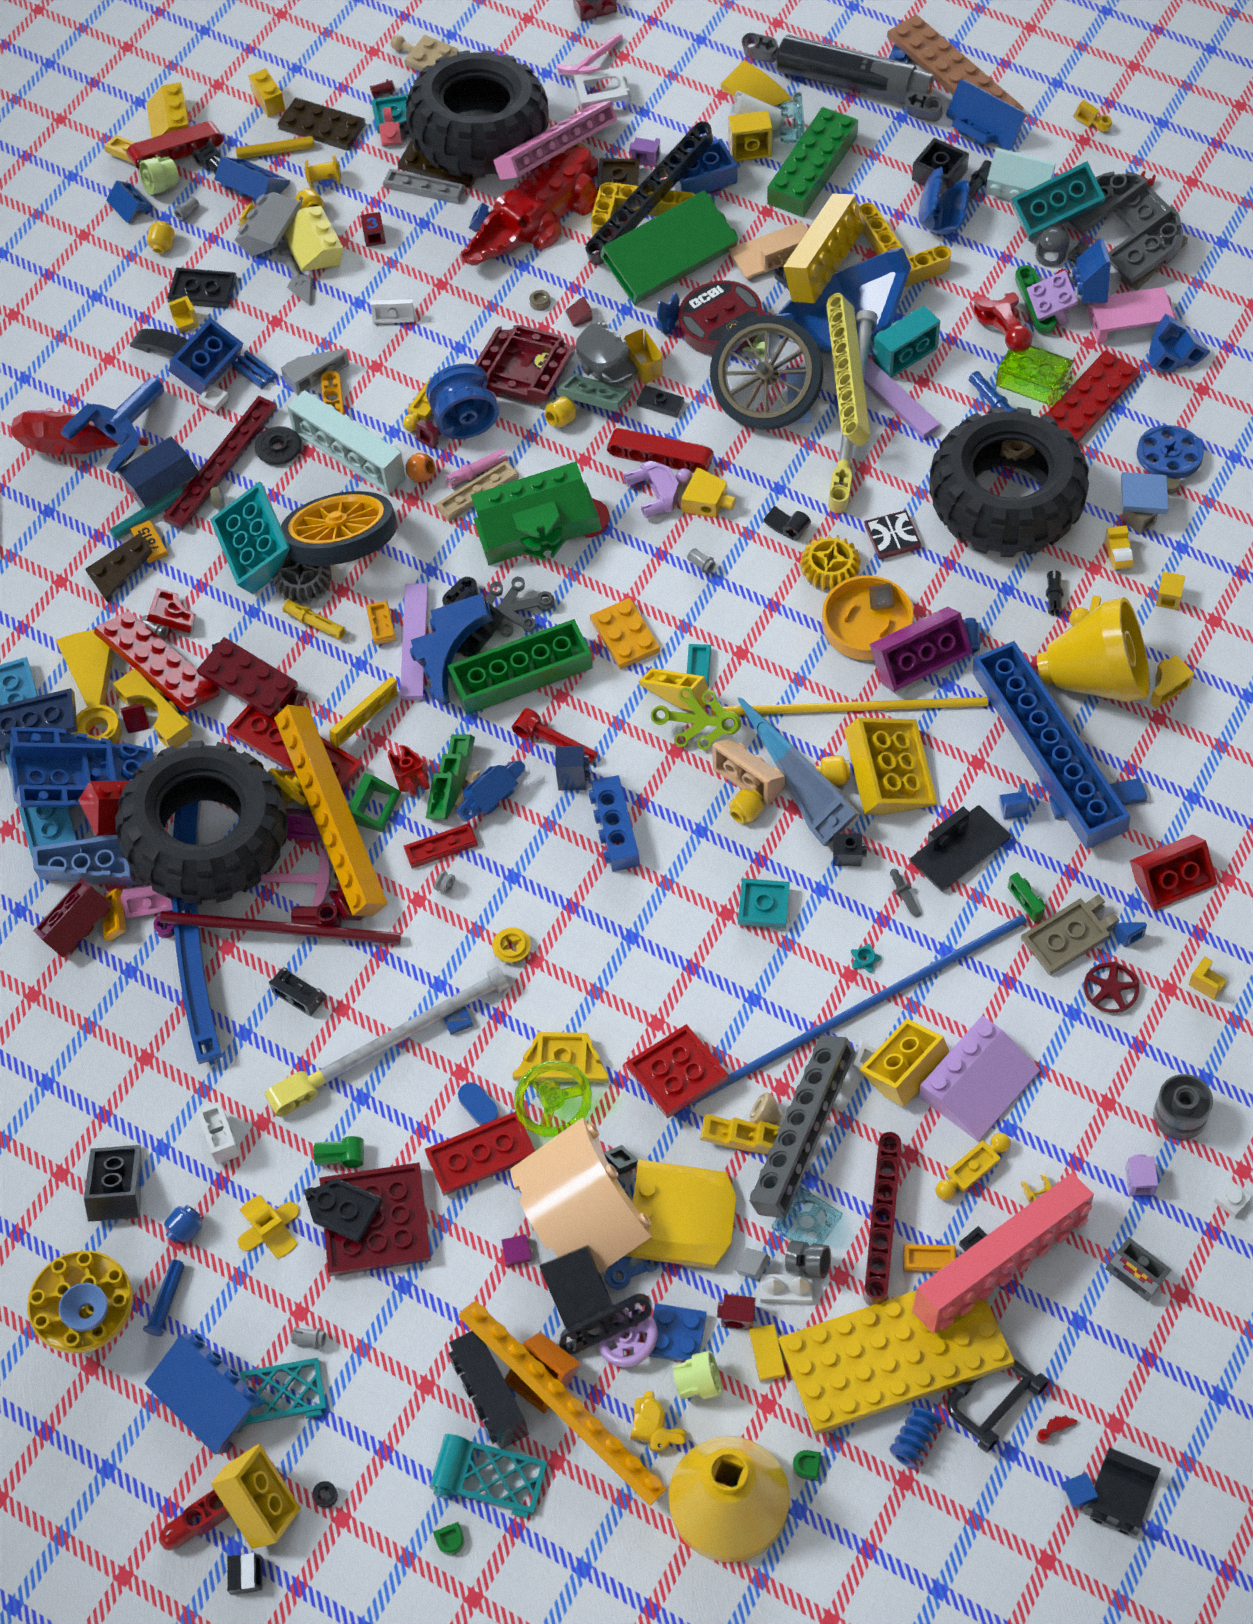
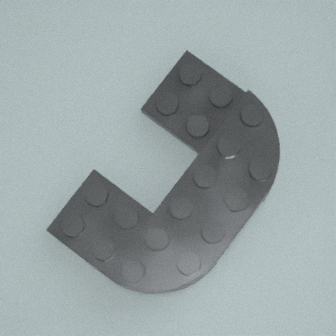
(1154, 224)

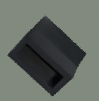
(244, 1573)

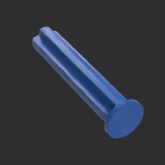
(164, 1298)

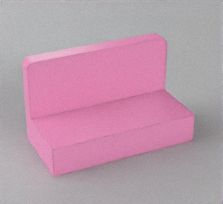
(142, 901)

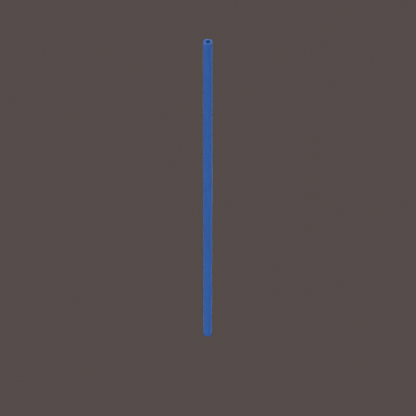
(868, 1003)

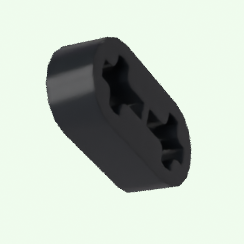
(457, 592)

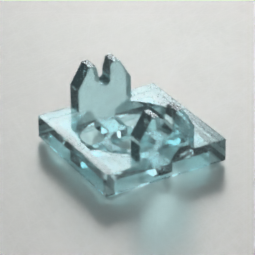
(794, 110)
(804, 1196)

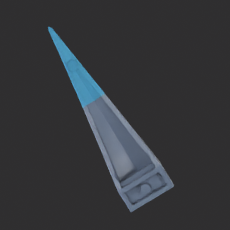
(818, 799)

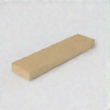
(461, 500)

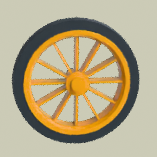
(339, 528)

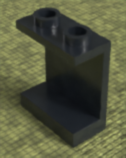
(1123, 1492)

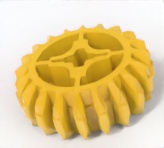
(829, 561)

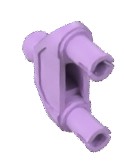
(663, 484)

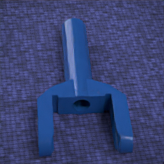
(118, 422)

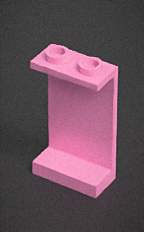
(1129, 311)

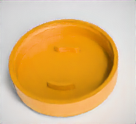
(851, 622)

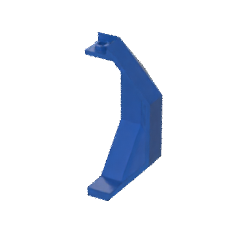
(867, 285)

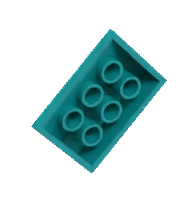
(251, 538)

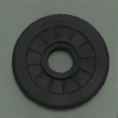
(285, 435)

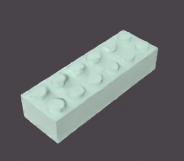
(347, 442)

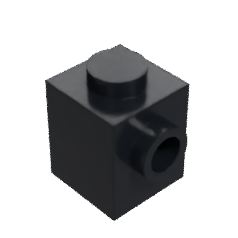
(848, 849)

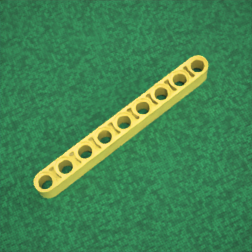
(848, 370)

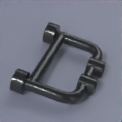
(984, 1433)

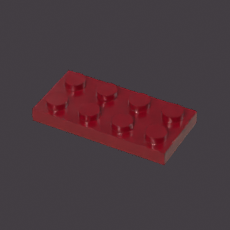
(247, 677)

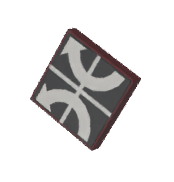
(892, 534)

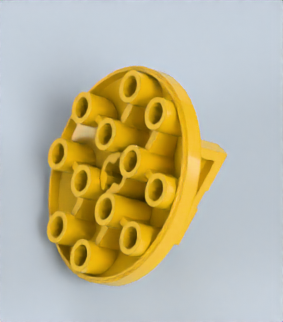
(57, 1279)

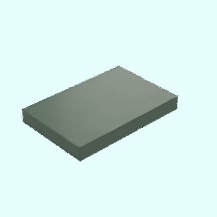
(594, 392)

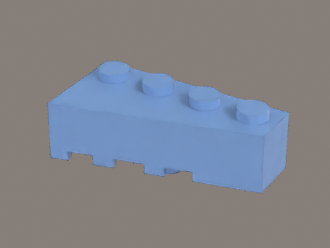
(93, 859)

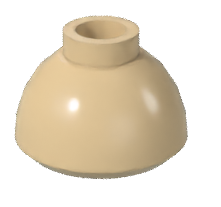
(765, 1110)

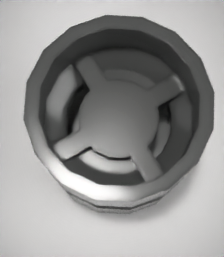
(808, 1259)

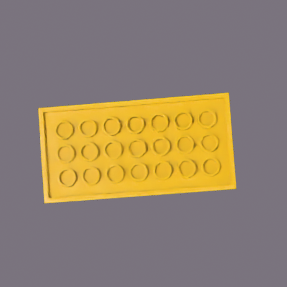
(887, 1359)

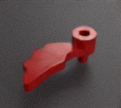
(1054, 1425)

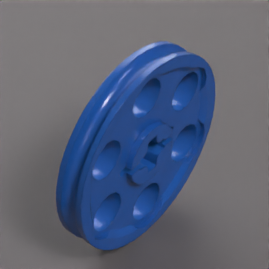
(1176, 457)

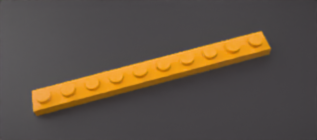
(562, 1402)

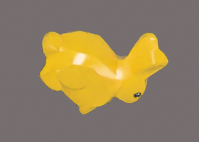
(650, 1424)

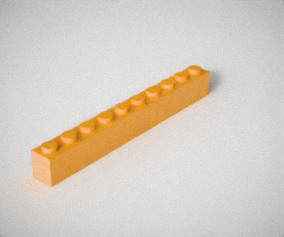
(330, 811)

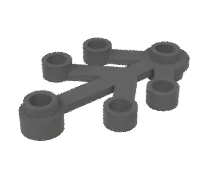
(509, 609)

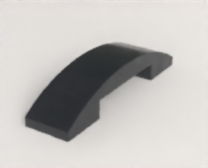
(159, 341)

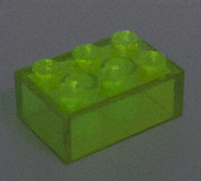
(1035, 374)

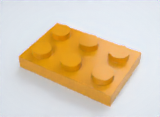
(624, 633)

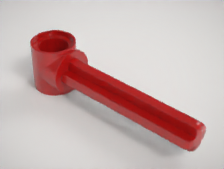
(529, 725)

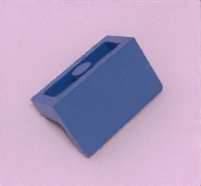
(127, 200)

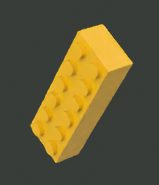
(823, 248)

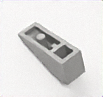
(307, 370)

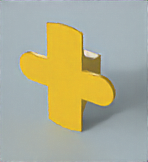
(268, 1226)

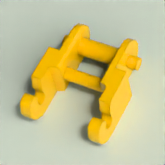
(1030, 1195)

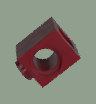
(737, 1312)

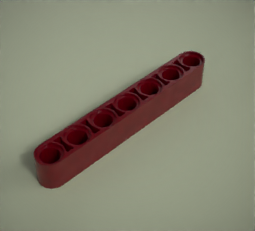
(885, 1207)

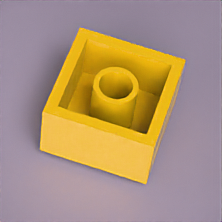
(750, 136)

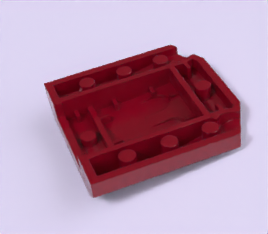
(511, 367)

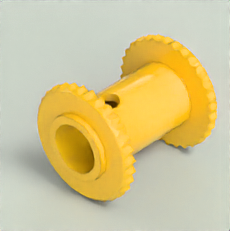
(322, 171)

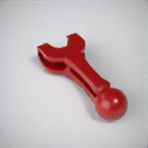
(1004, 316)

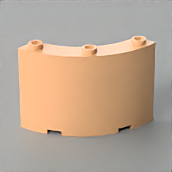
(576, 1198)

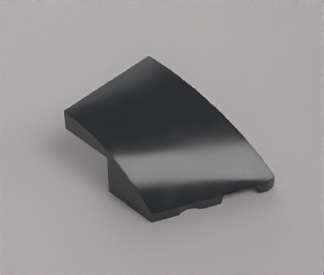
(481, 636)

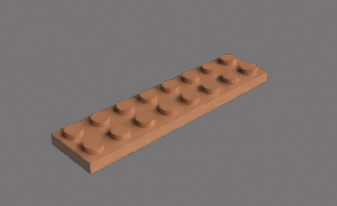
(942, 58)

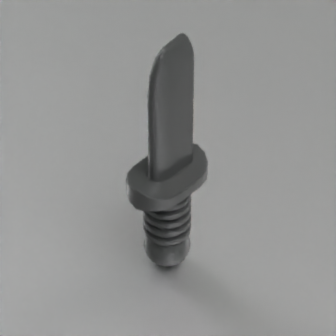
(903, 890)

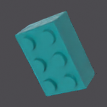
(906, 341)

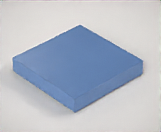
(1144, 493)

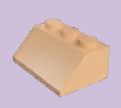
(747, 770)

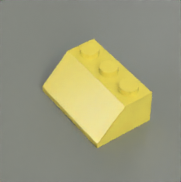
(313, 240)

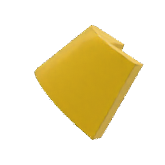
(755, 83)

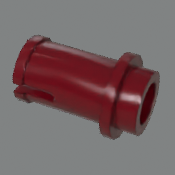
(382, 88)

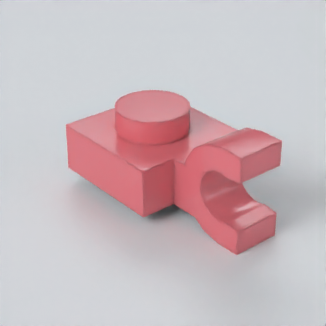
(389, 131)

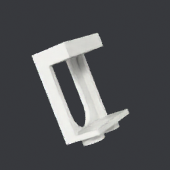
(616, 95)

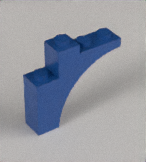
(450, 628)

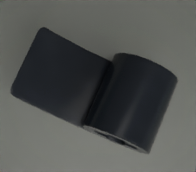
(786, 525)

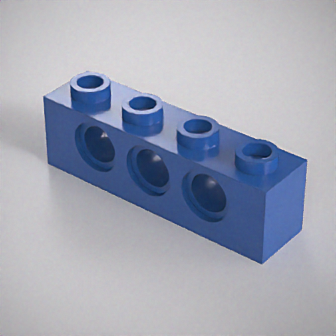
(623, 855)

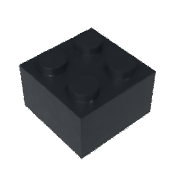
(940, 154)

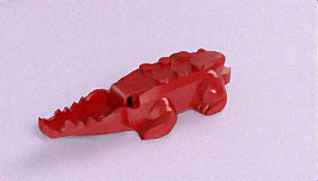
(540, 201)

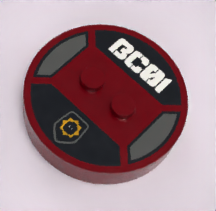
(713, 311)

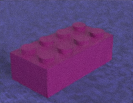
(921, 648)

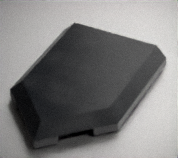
(343, 1208)

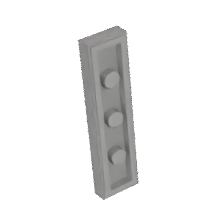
(424, 186)

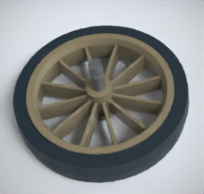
(766, 372)

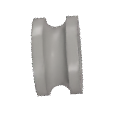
(444, 882)

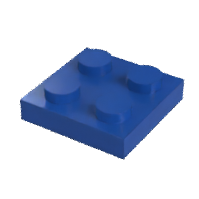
(678, 1331)

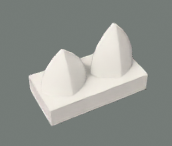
(392, 311)
(786, 1288)

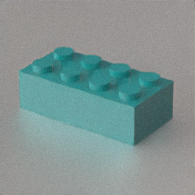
(1058, 200)

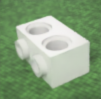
(218, 1133)

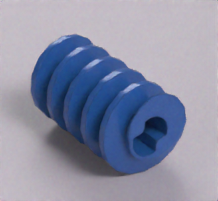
(913, 1435)

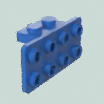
(984, 116)

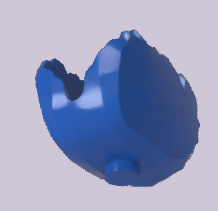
(944, 212)

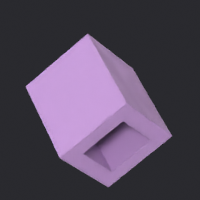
(1141, 1175)

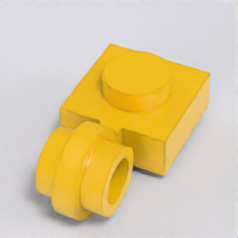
(1088, 114)

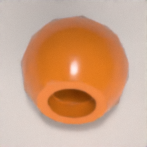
(420, 467)

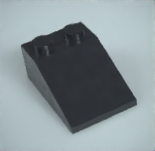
(113, 1183)

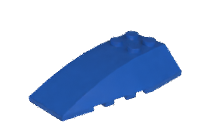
(56, 766)

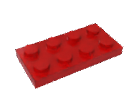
(479, 1153)

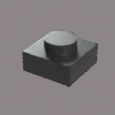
(621, 1159)

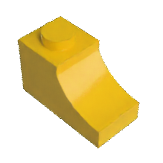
(1173, 678)

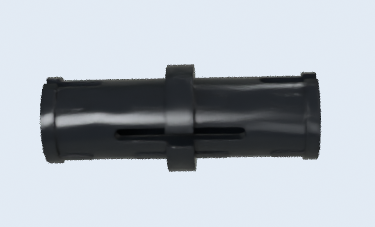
(1054, 593)

